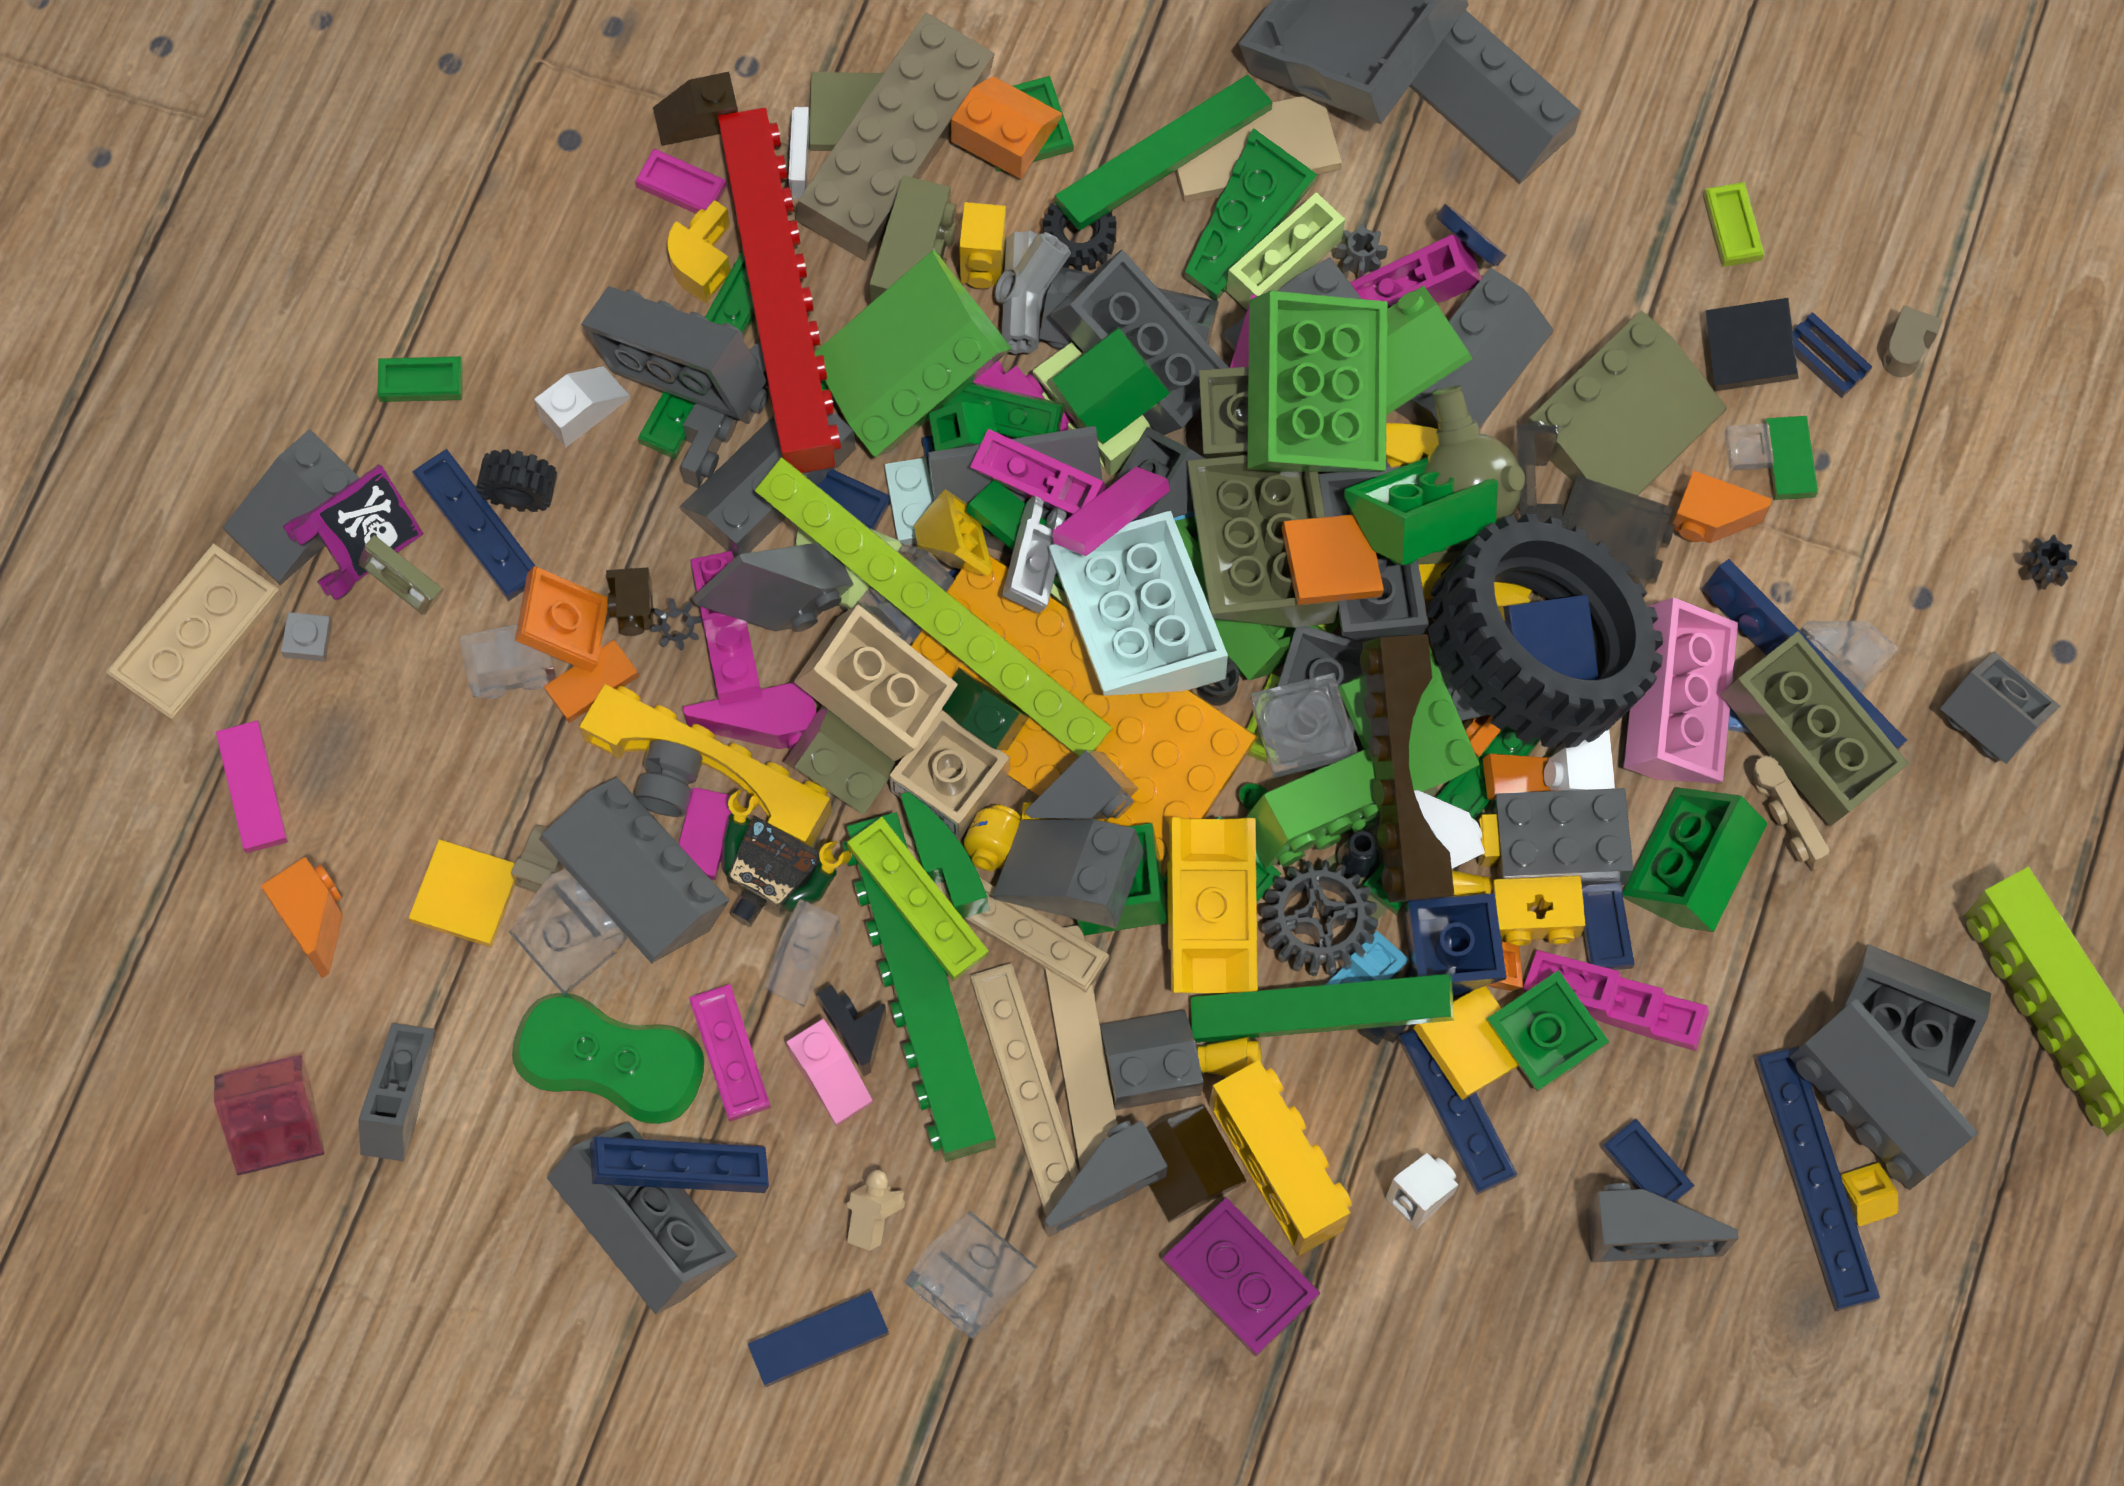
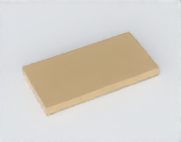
(1294, 124)
(193, 633)

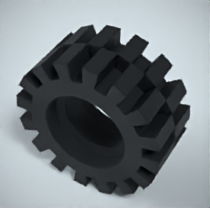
(1086, 252)
(516, 480)

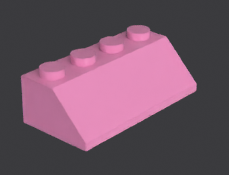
(1682, 719)

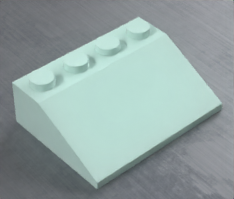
(1142, 611)

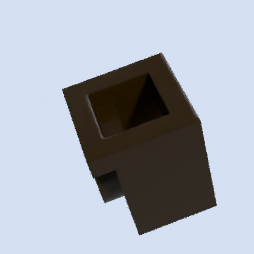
(631, 599)

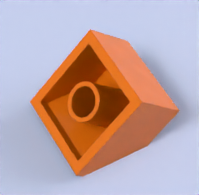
(1003, 125)
(308, 907)

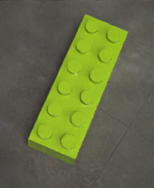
(2057, 990)

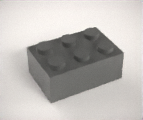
(1564, 835)

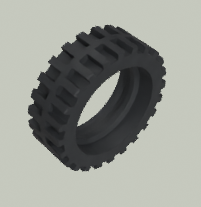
(1508, 678)

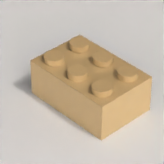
(876, 683)

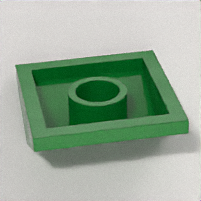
(1110, 385)
(1548, 1031)

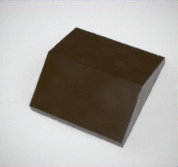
(1196, 1161)

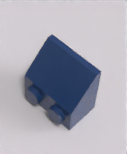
(1456, 939)

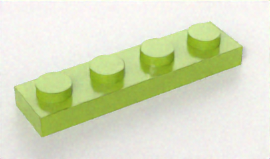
(917, 899)

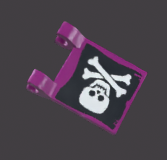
(350, 520)

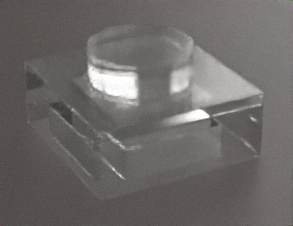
(1749, 446)

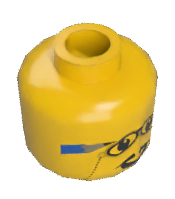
(991, 836)

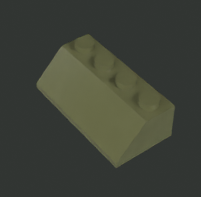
(1814, 728)

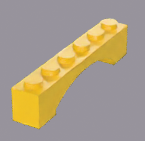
(624, 724)

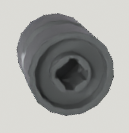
(668, 774)

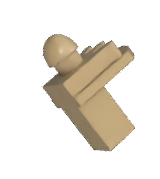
(870, 1208)

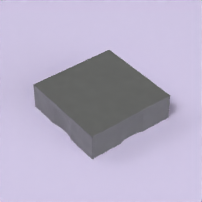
(1348, 50)

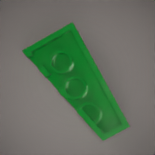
(1255, 202)

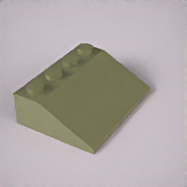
(1630, 409)
(1243, 542)

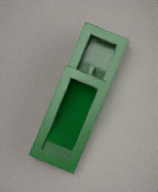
(945, 858)

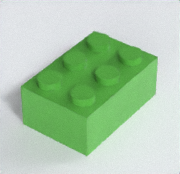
(1315, 810)

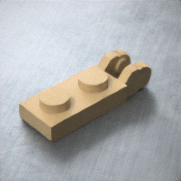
(1789, 810)

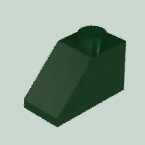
(984, 711)

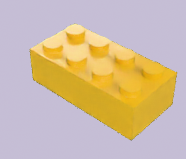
(1280, 1157)

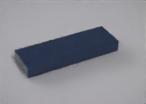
(818, 1339)

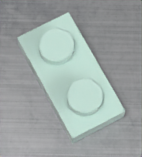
(909, 495)

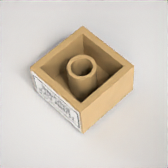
(951, 773)

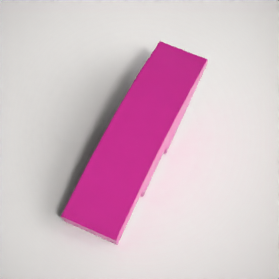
(1625, 1002)

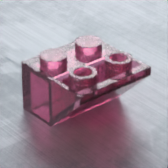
(268, 1114)

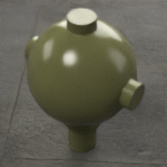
(1472, 455)

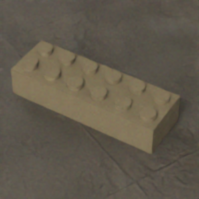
(893, 135)

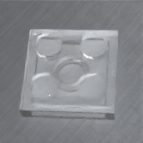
(1303, 725)

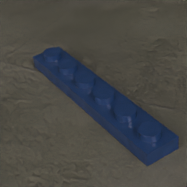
(1770, 628)

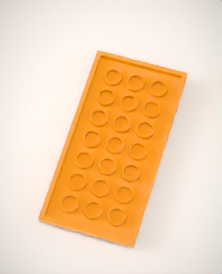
(1164, 742)

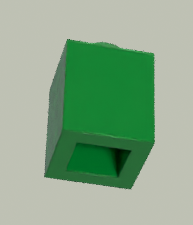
(961, 425)

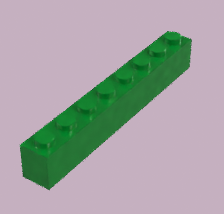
(930, 1020)

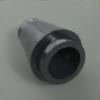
(1356, 861)

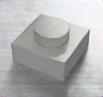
(306, 636)

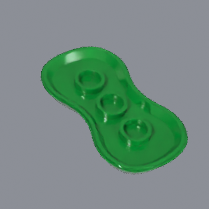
(639, 1068)

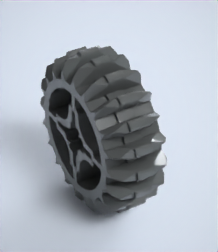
(1303, 923)

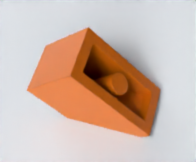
(1717, 509)

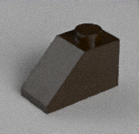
(694, 109)

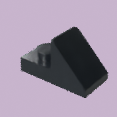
(858, 1036)

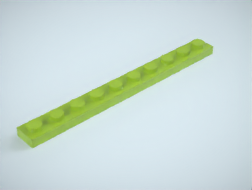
(933, 608)

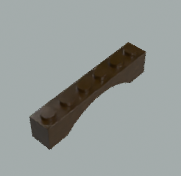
(1413, 856)

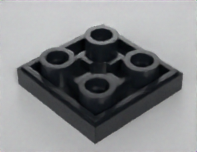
(1752, 344)

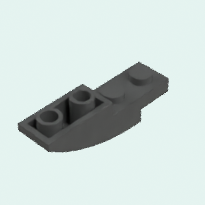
(709, 428)

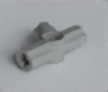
(1023, 286)

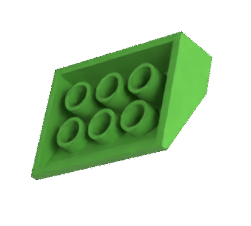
(909, 354)
(1317, 383)

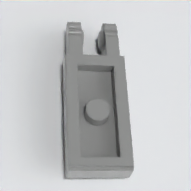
(1031, 565)

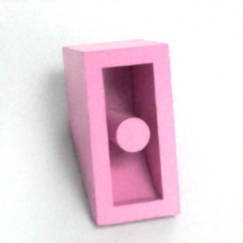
(829, 1072)

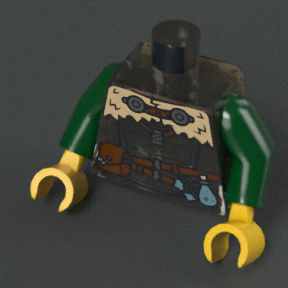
(771, 866)

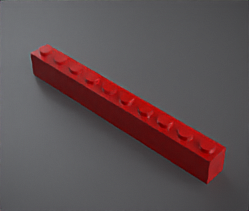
(776, 290)

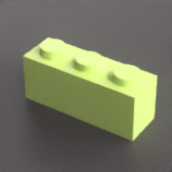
(1287, 250)
(1116, 450)

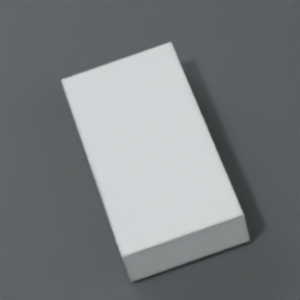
(799, 151)

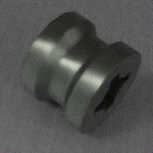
(1220, 696)

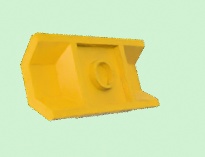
(1212, 905)

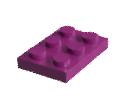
(1241, 1277)

